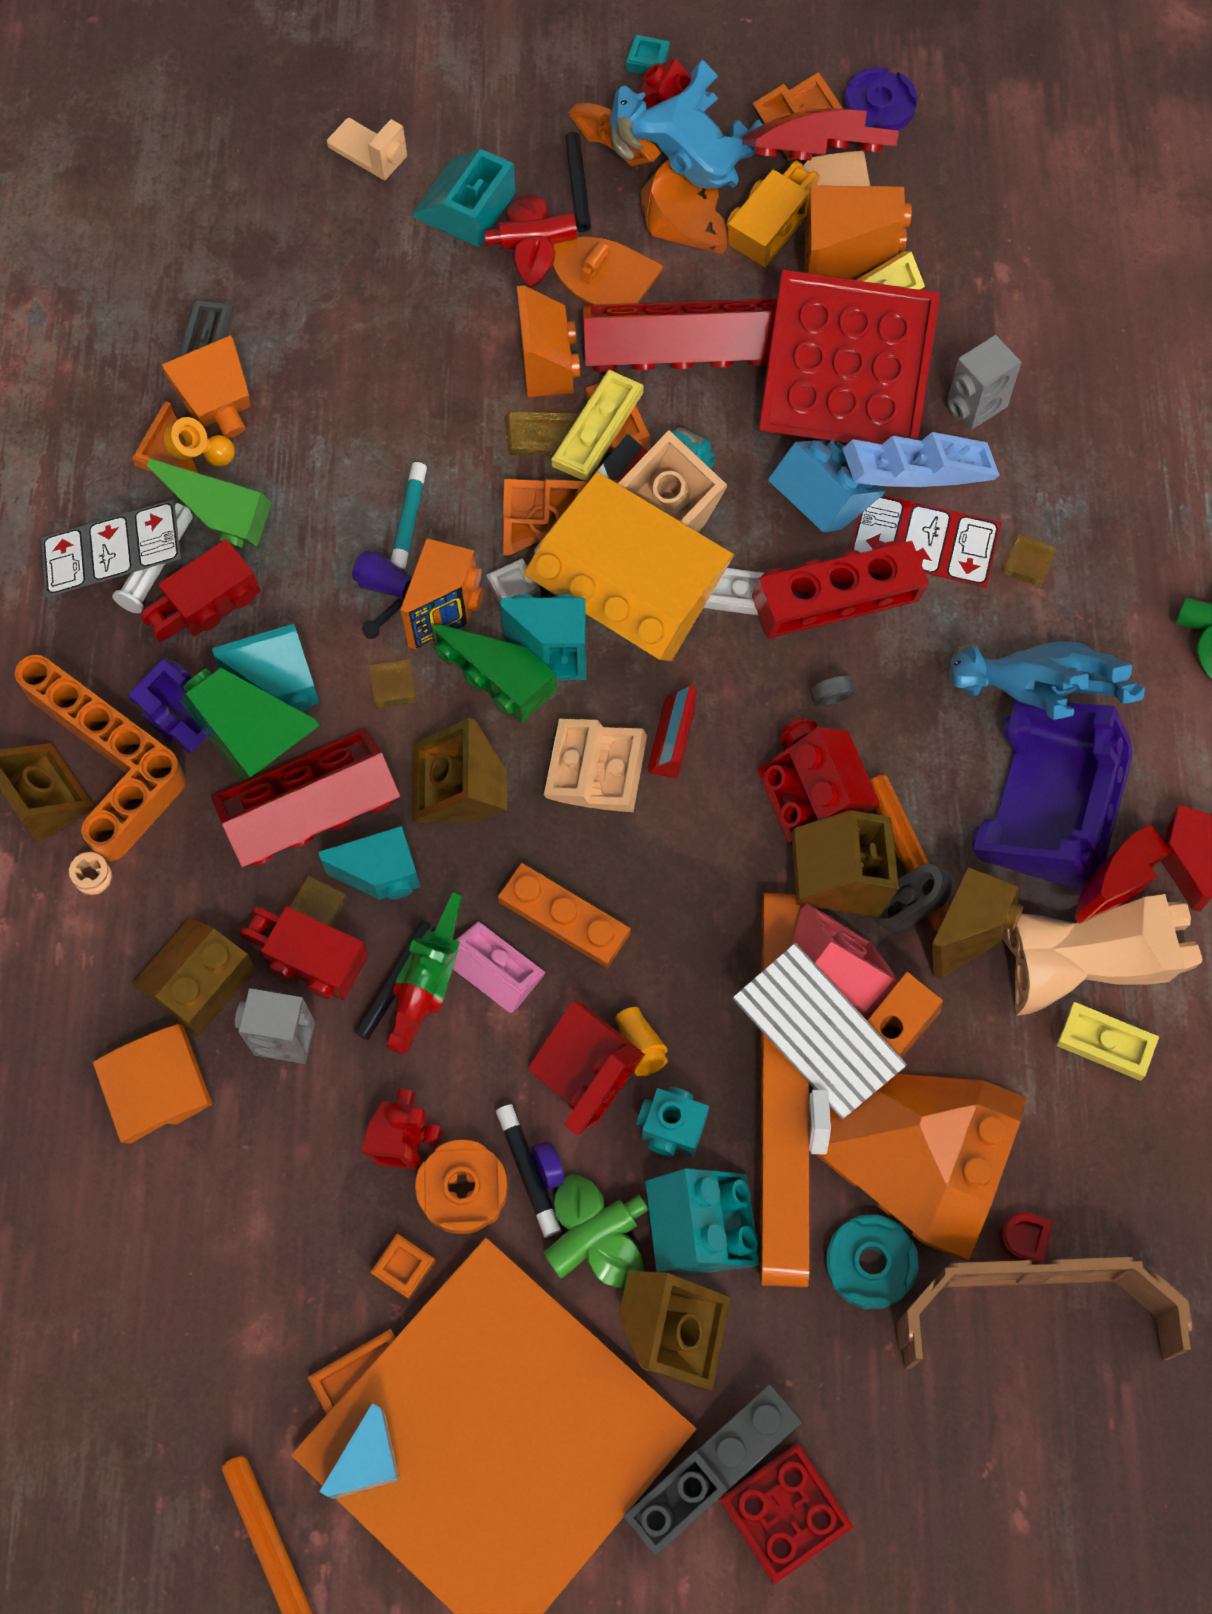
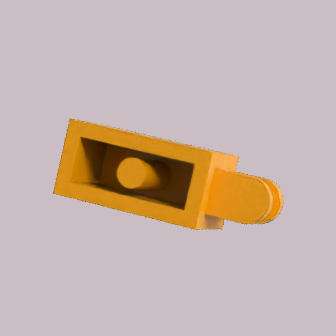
(771, 213)

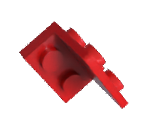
(585, 1065)

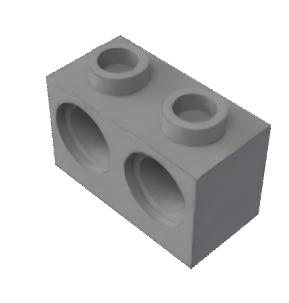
(983, 382)
(275, 1025)

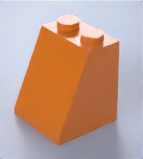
(854, 229)

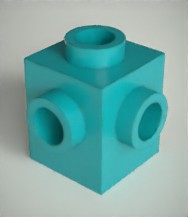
(677, 1137)

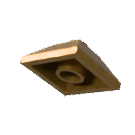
(457, 776)
(974, 921)
(674, 1326)

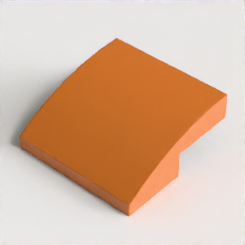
(806, 96)
(152, 1083)

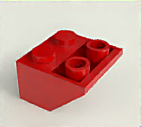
(817, 780)

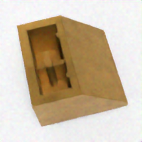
(846, 863)

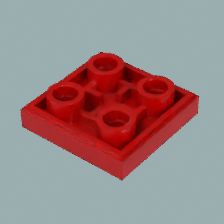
(786, 1513)

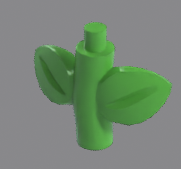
(595, 1232)

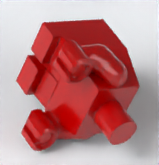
(397, 1132)

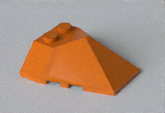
(929, 1153)

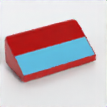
(673, 733)

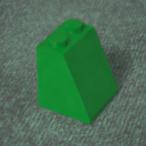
(243, 721)

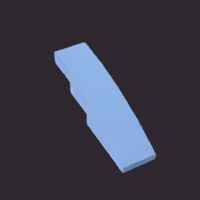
(924, 463)

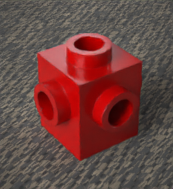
(664, 82)

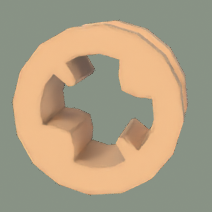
(91, 860)

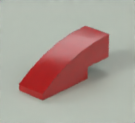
(1122, 874)

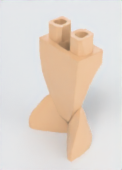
(1118, 947)

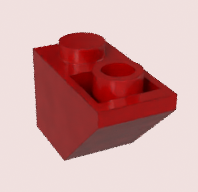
(1190, 862)

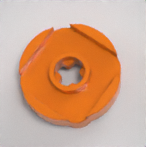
(443, 1168)

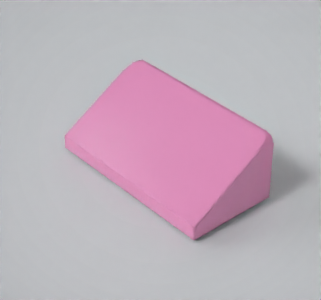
(496, 967)

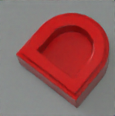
(1026, 1237)

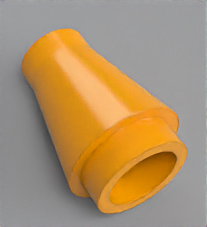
(639, 1032)

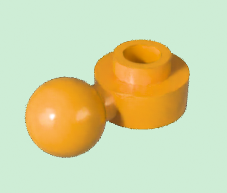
(217, 449)

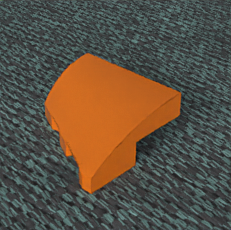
(532, 510)

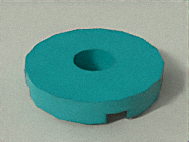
(855, 1284)

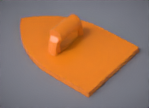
(604, 271)

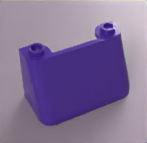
(1058, 794)

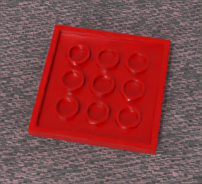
(847, 359)

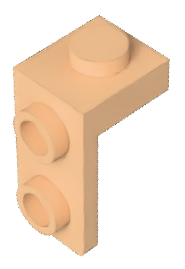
(372, 151)

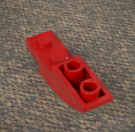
(815, 130)

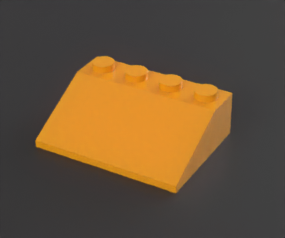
(631, 565)

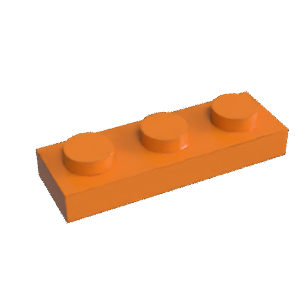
(564, 915)

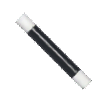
(528, 1171)

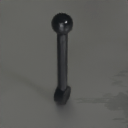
(371, 628)

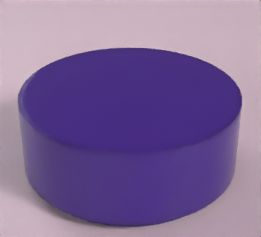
(548, 1165)

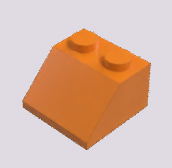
(546, 344)

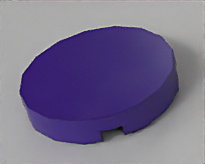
(885, 97)

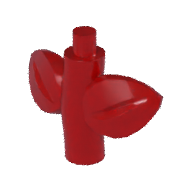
(532, 236)

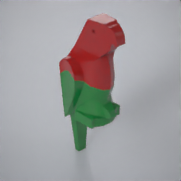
(425, 977)

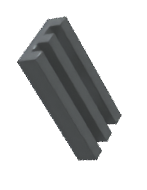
(195, 319)

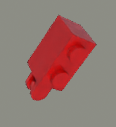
(202, 593)
(307, 951)

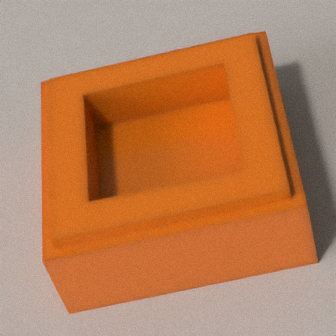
(403, 1266)

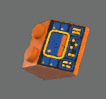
(441, 591)

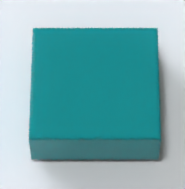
(645, 53)

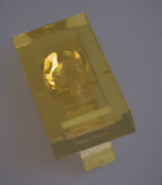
(537, 432)

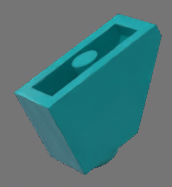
(374, 865)

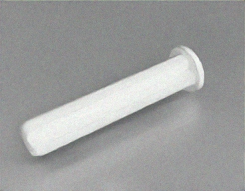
(140, 582)

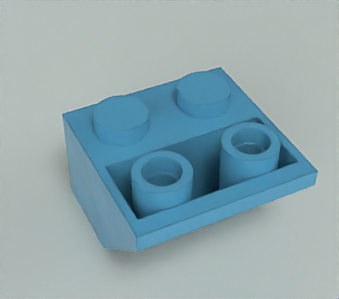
(821, 485)

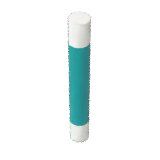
(408, 515)

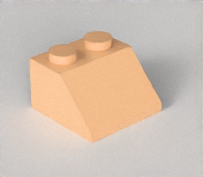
(676, 482)

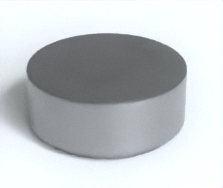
(833, 691)

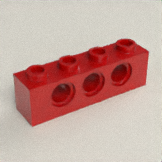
(785, 613)

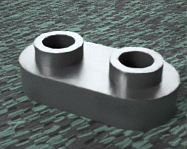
(918, 895)

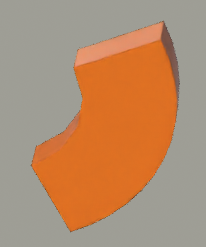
(596, 127)

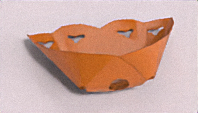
(681, 215)

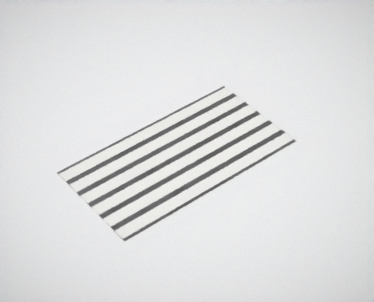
(819, 1030)

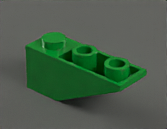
(503, 669)

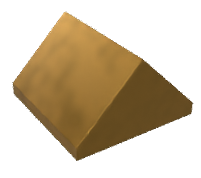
(41, 789)

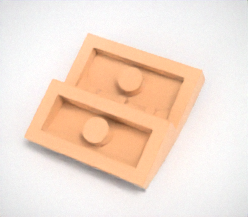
(595, 765)

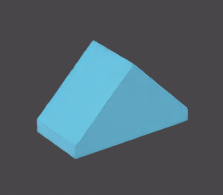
(366, 1459)

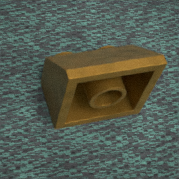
(195, 975)

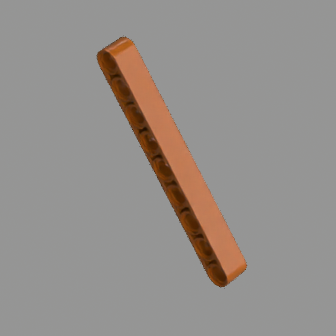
(783, 1130)

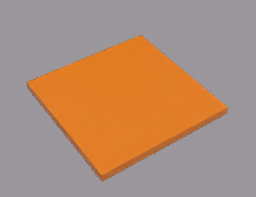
(506, 1439)

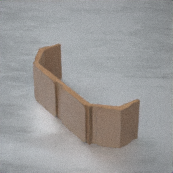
(1146, 1287)

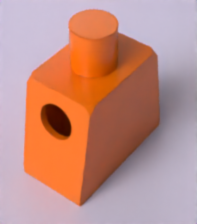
(211, 385)
(909, 1009)

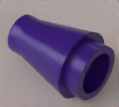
(380, 575)

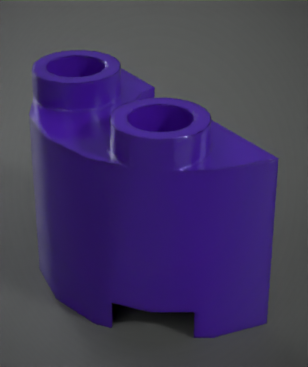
(160, 699)

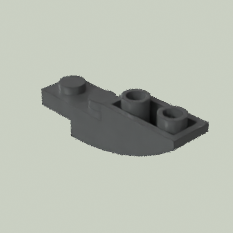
(713, 1469)

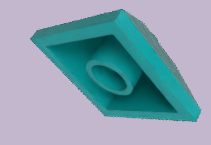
(273, 664)

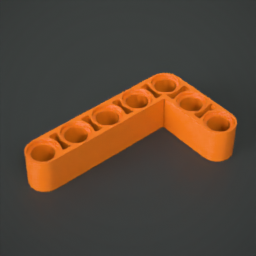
(110, 743)

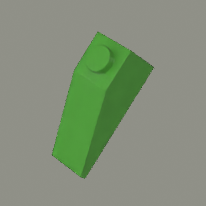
(223, 506)

